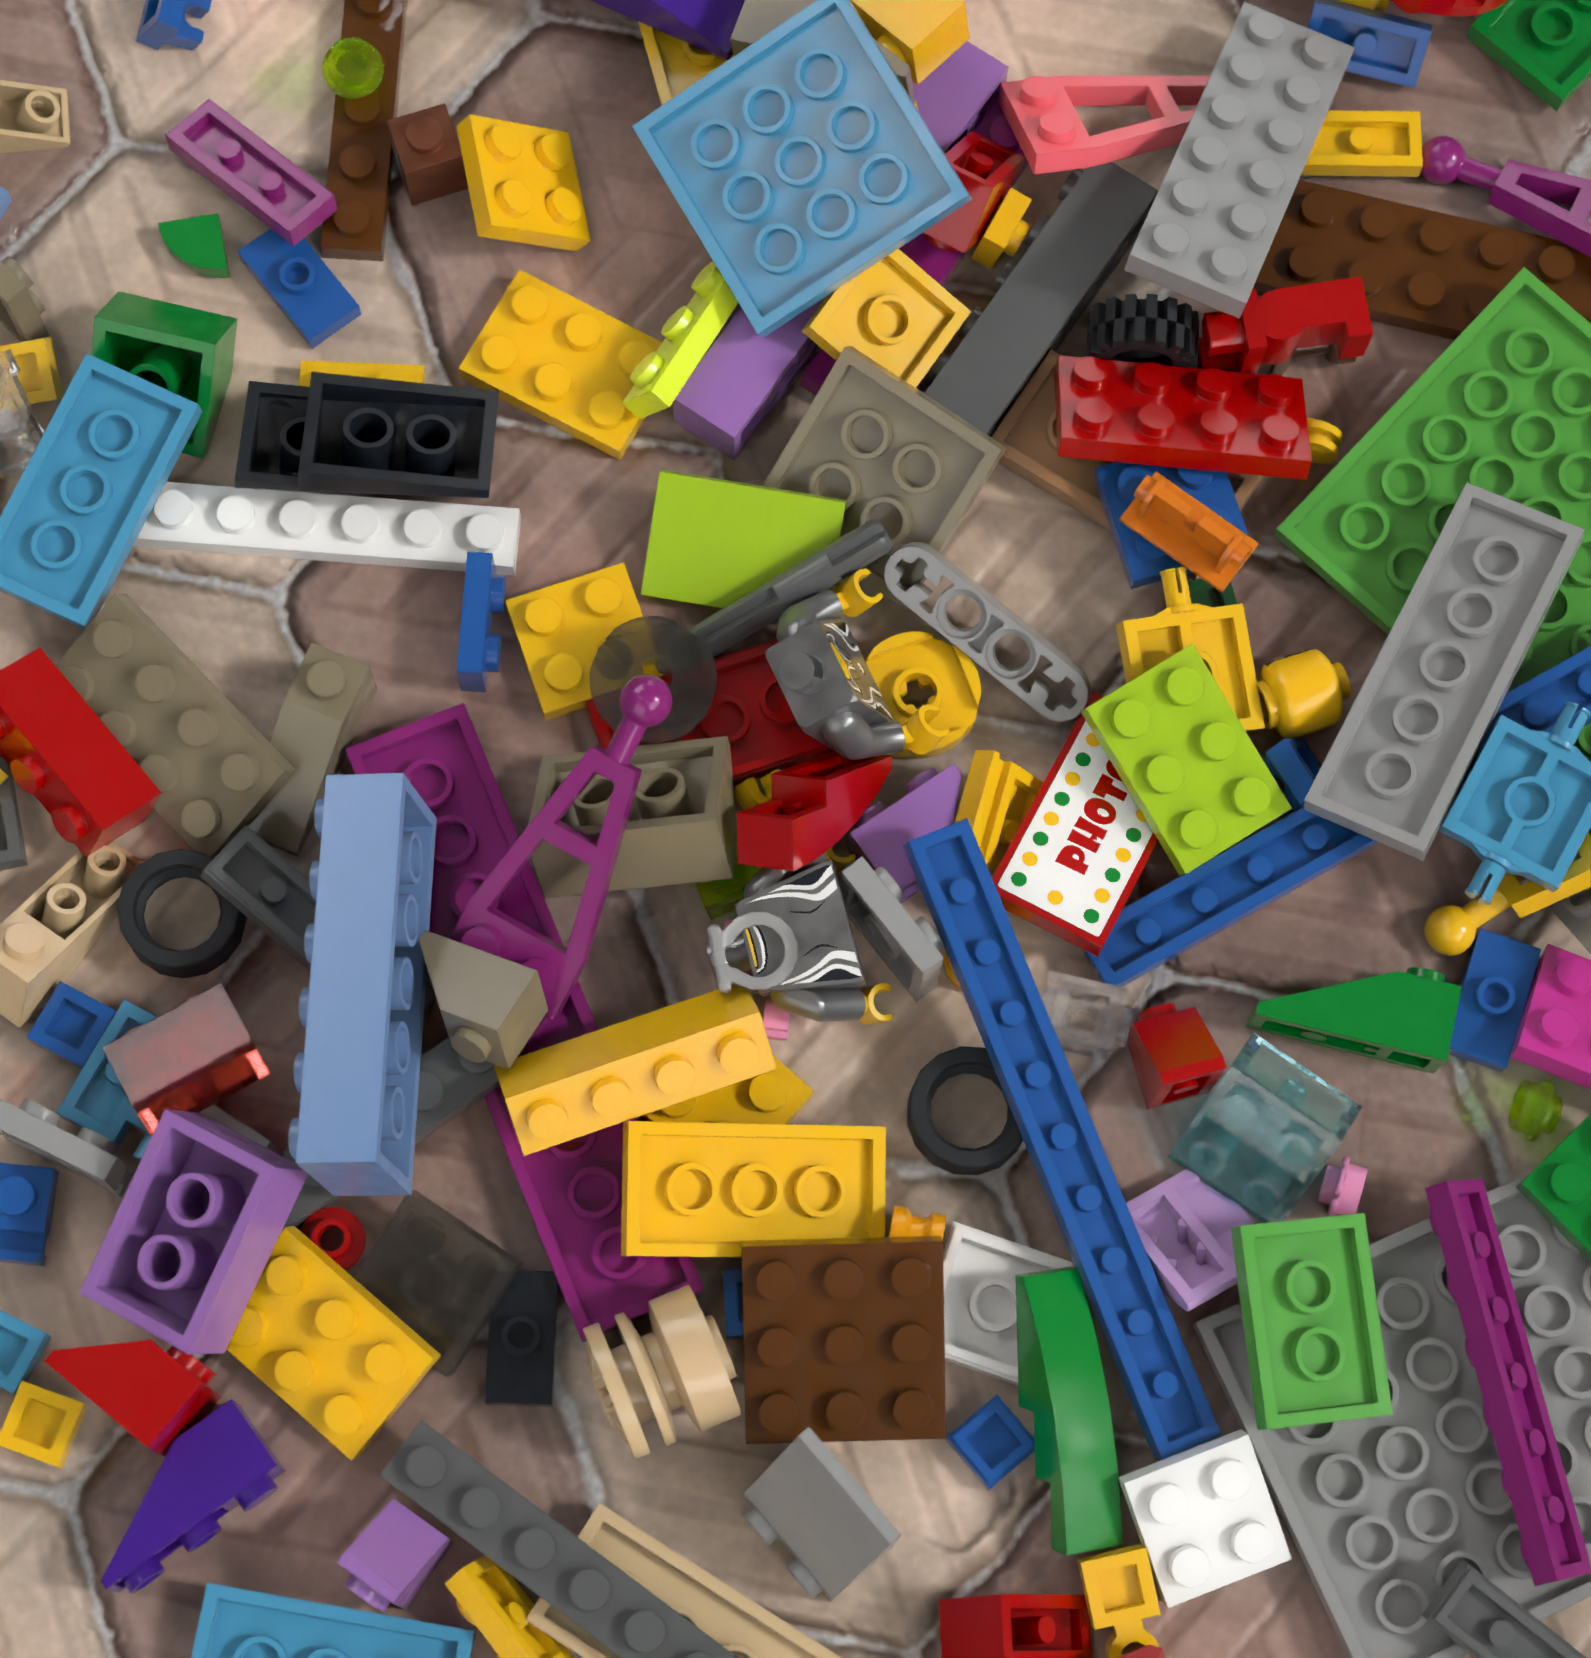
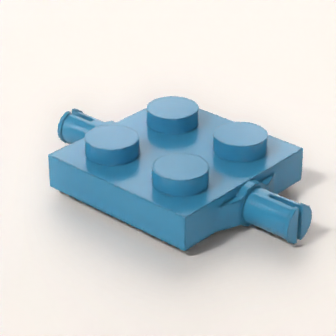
(1524, 804)

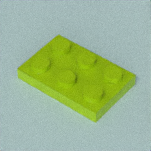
(1186, 760)

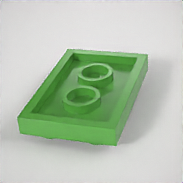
(1311, 1321)

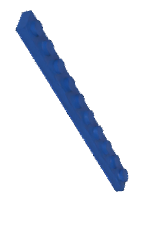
(1287, 854)
(1061, 1140)

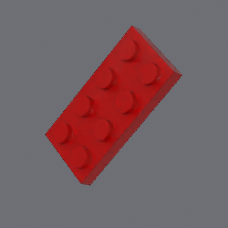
(1181, 417)

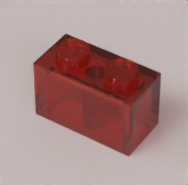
(186, 1058)

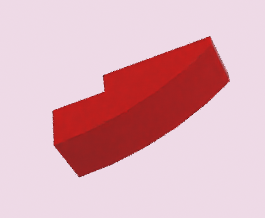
(808, 810)

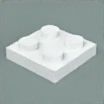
(1205, 1518)

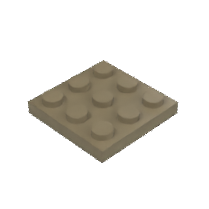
(890, 458)

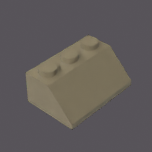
(677, 826)

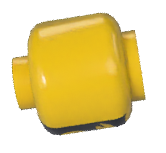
(1302, 693)

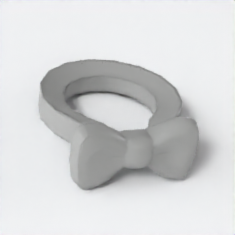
(728, 975)

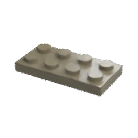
(175, 726)

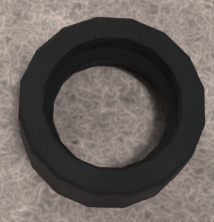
(132, 906)
(922, 1129)

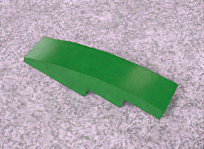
(1071, 1407)

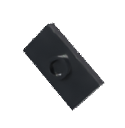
(523, 1342)

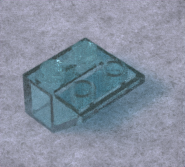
(1265, 1131)

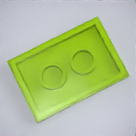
(729, 537)

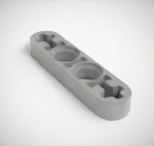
(980, 640)

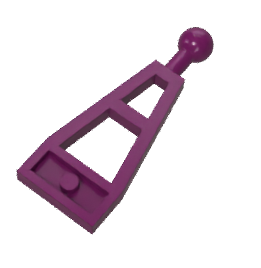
(1518, 190)
(645, 703)

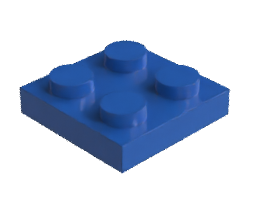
(1116, 488)

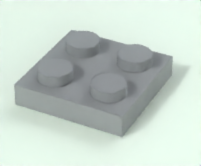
(903, 944)

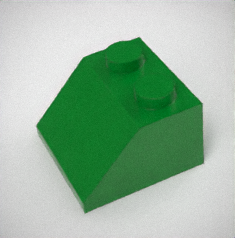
(171, 348)

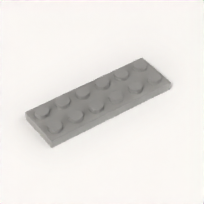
(1239, 160)
(1444, 671)

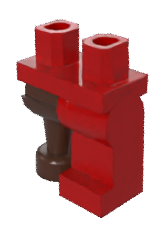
(1289, 327)

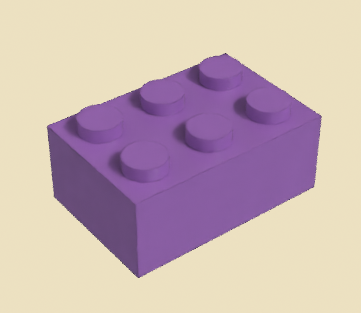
(193, 1232)

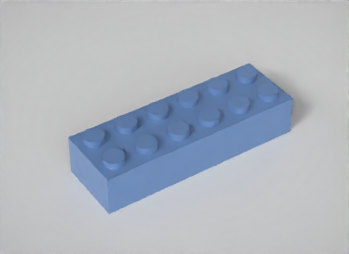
(364, 986)

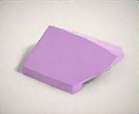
(1188, 1237)

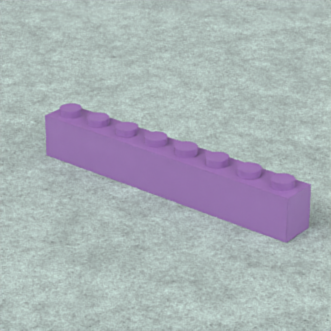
(748, 373)

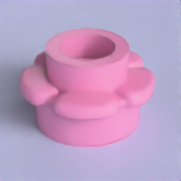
(1342, 1187)

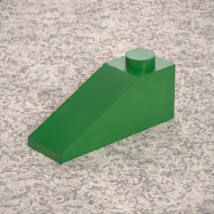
(1380, 1017)

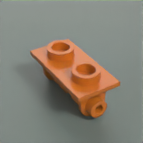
(1188, 531)

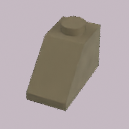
(483, 999)

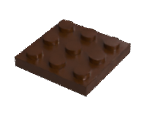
(844, 1339)

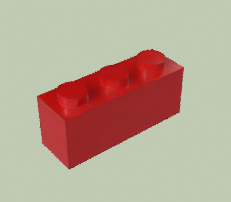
(69, 756)

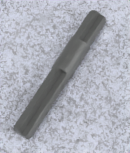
(794, 585)

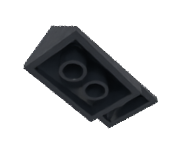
(368, 437)

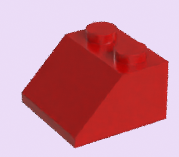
(141, 1387)

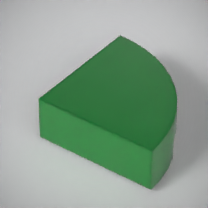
(197, 244)

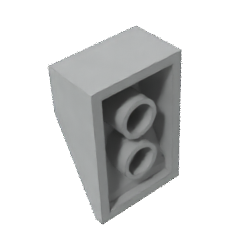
(818, 1517)

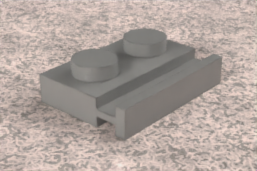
(85, 1155)

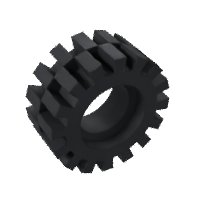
(1144, 331)

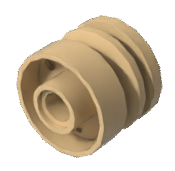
(662, 1371)

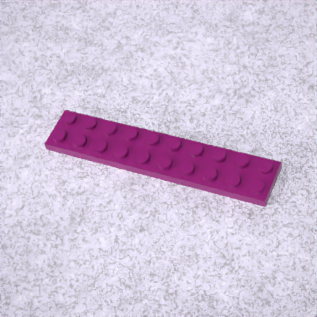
(577, 1183)

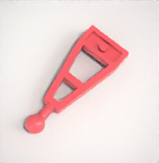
(1055, 137)

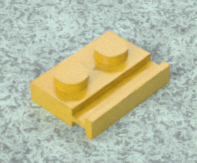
(996, 803)

